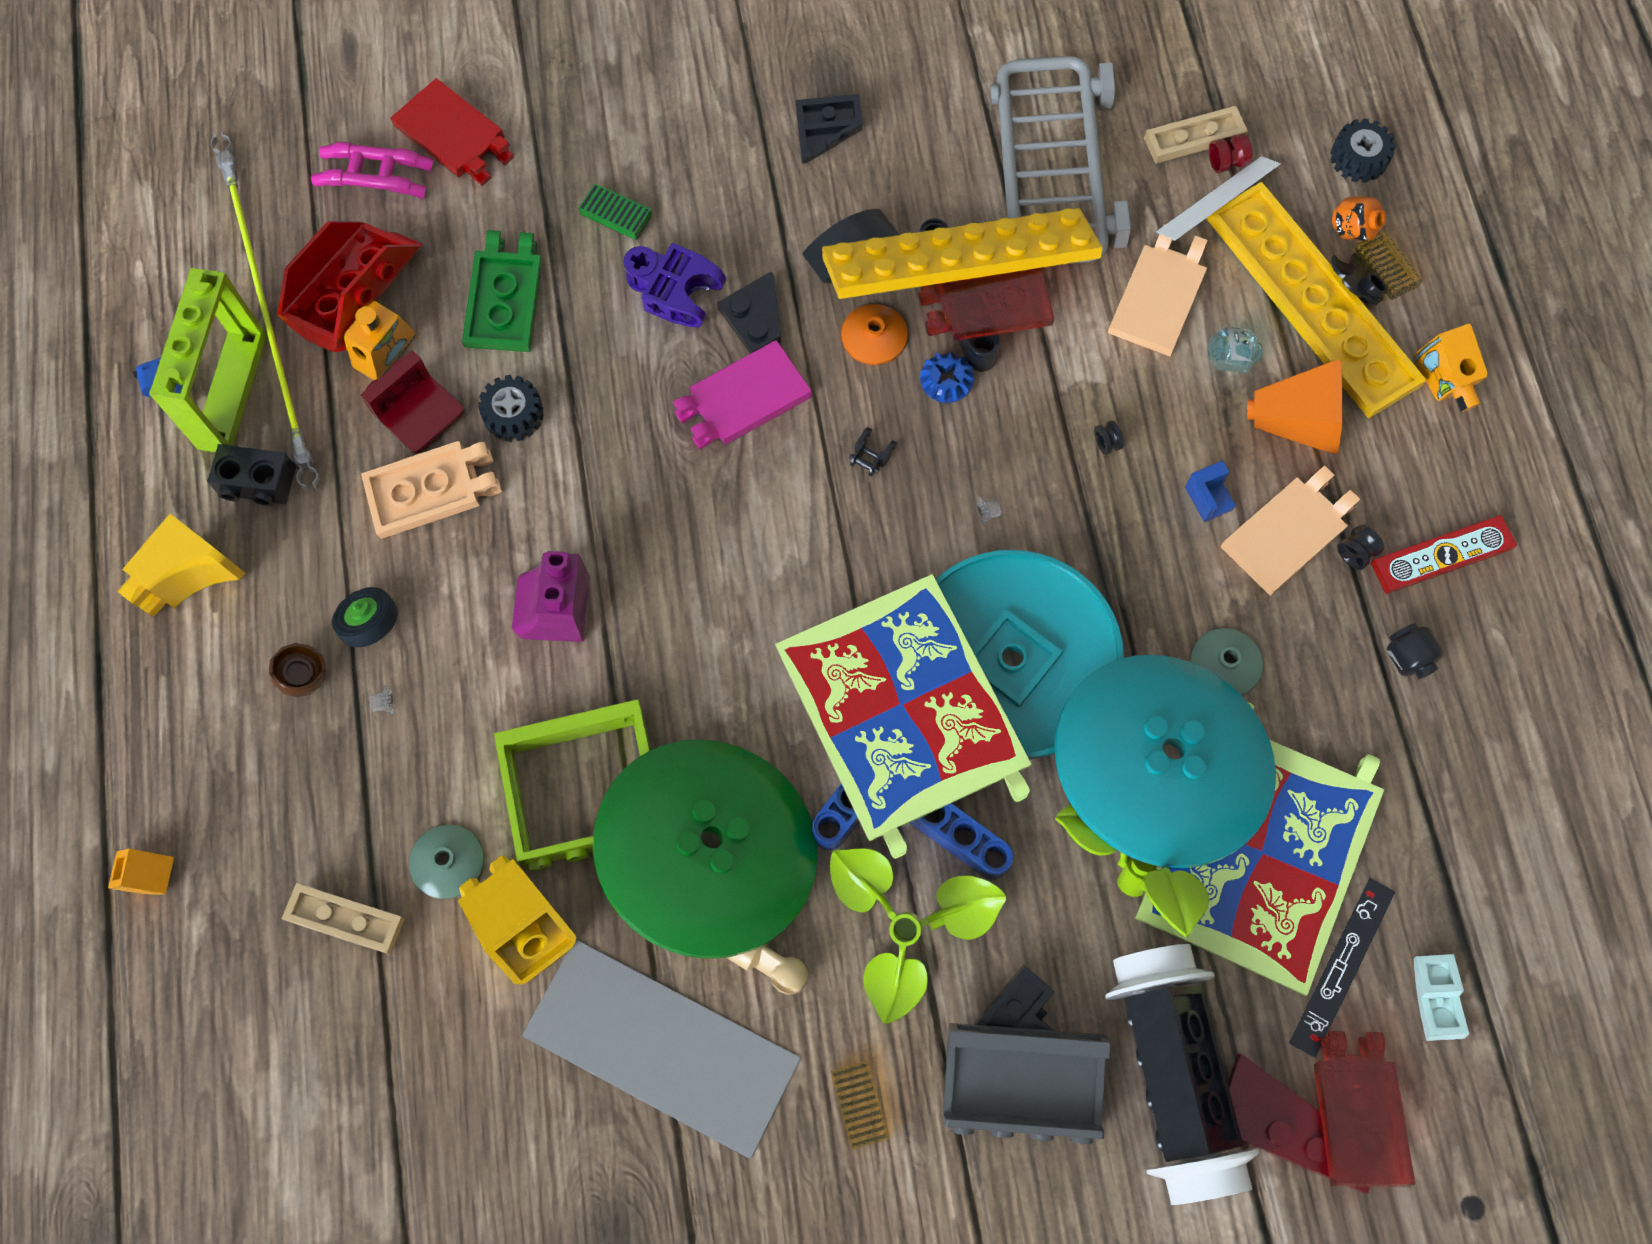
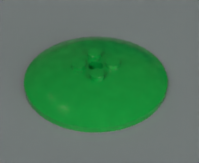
(696, 895)

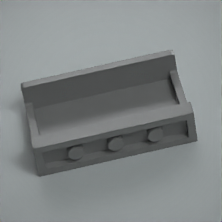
(1025, 1082)

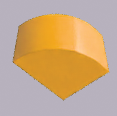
(141, 872)

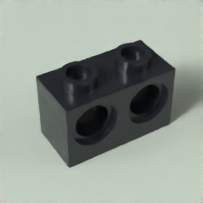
(254, 468)

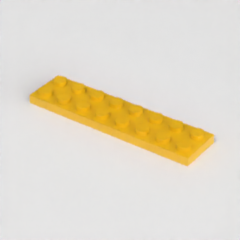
(960, 252)
(1315, 299)

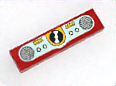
(1443, 554)

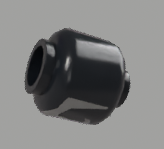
(1414, 651)

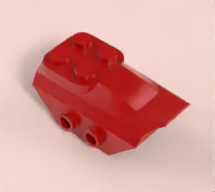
(338, 274)

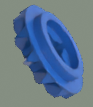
(950, 390)

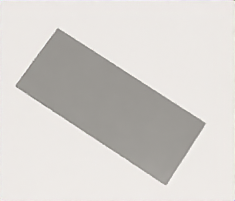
(662, 1048)

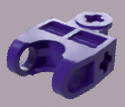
(670, 280)

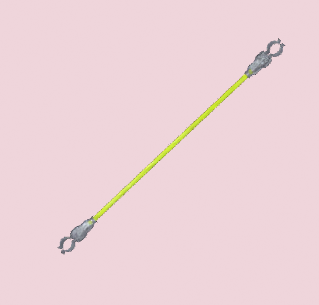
(301, 454)

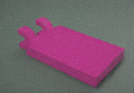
(743, 396)

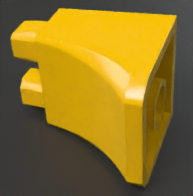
(174, 567)
(515, 921)

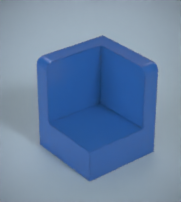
(1209, 492)

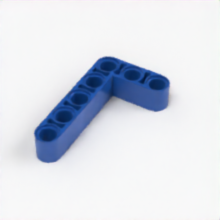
(940, 832)

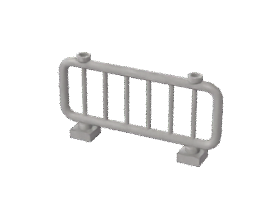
(1102, 87)

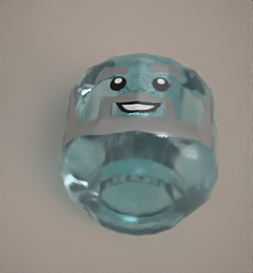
(1234, 349)

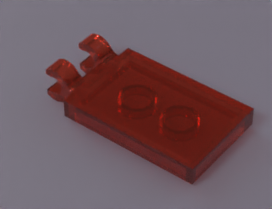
(988, 304)
(1362, 1114)

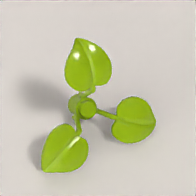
(1175, 895)
(892, 981)

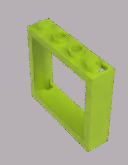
(203, 298)
(546, 734)

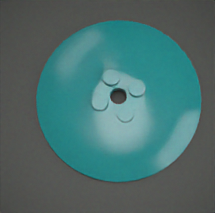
(1047, 617)
(1140, 798)

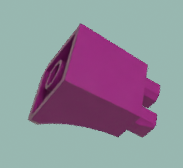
(552, 599)

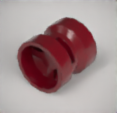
(1230, 153)

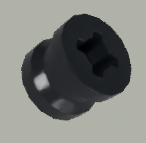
(1360, 547)

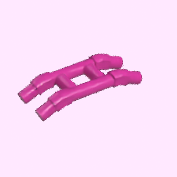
(383, 180)

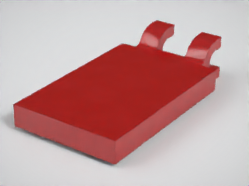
(452, 131)

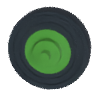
(364, 617)

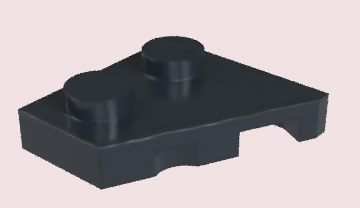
(826, 123)
(753, 313)

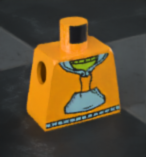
(377, 340)
(1453, 366)

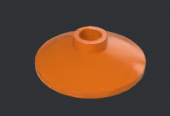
(874, 346)

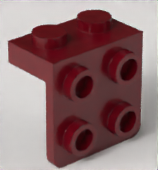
(412, 403)

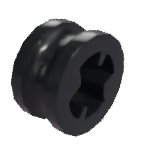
(1108, 437)

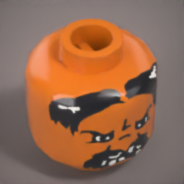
(1359, 218)

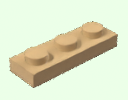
(1193, 134)
(343, 918)

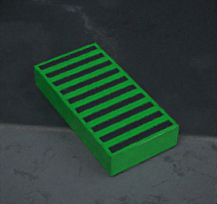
(615, 211)

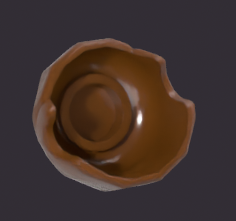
(297, 670)

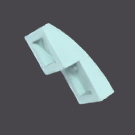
(1438, 997)

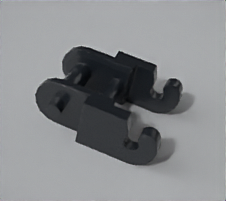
(881, 458)

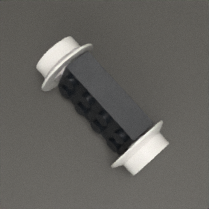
(1183, 1074)

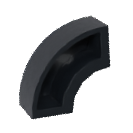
(855, 228)

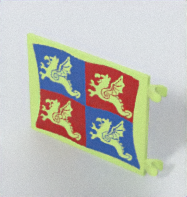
(903, 709)
(1286, 885)

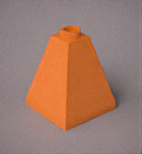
(1303, 407)

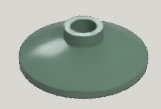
(1248, 664)
(464, 863)

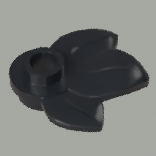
(1360, 279)

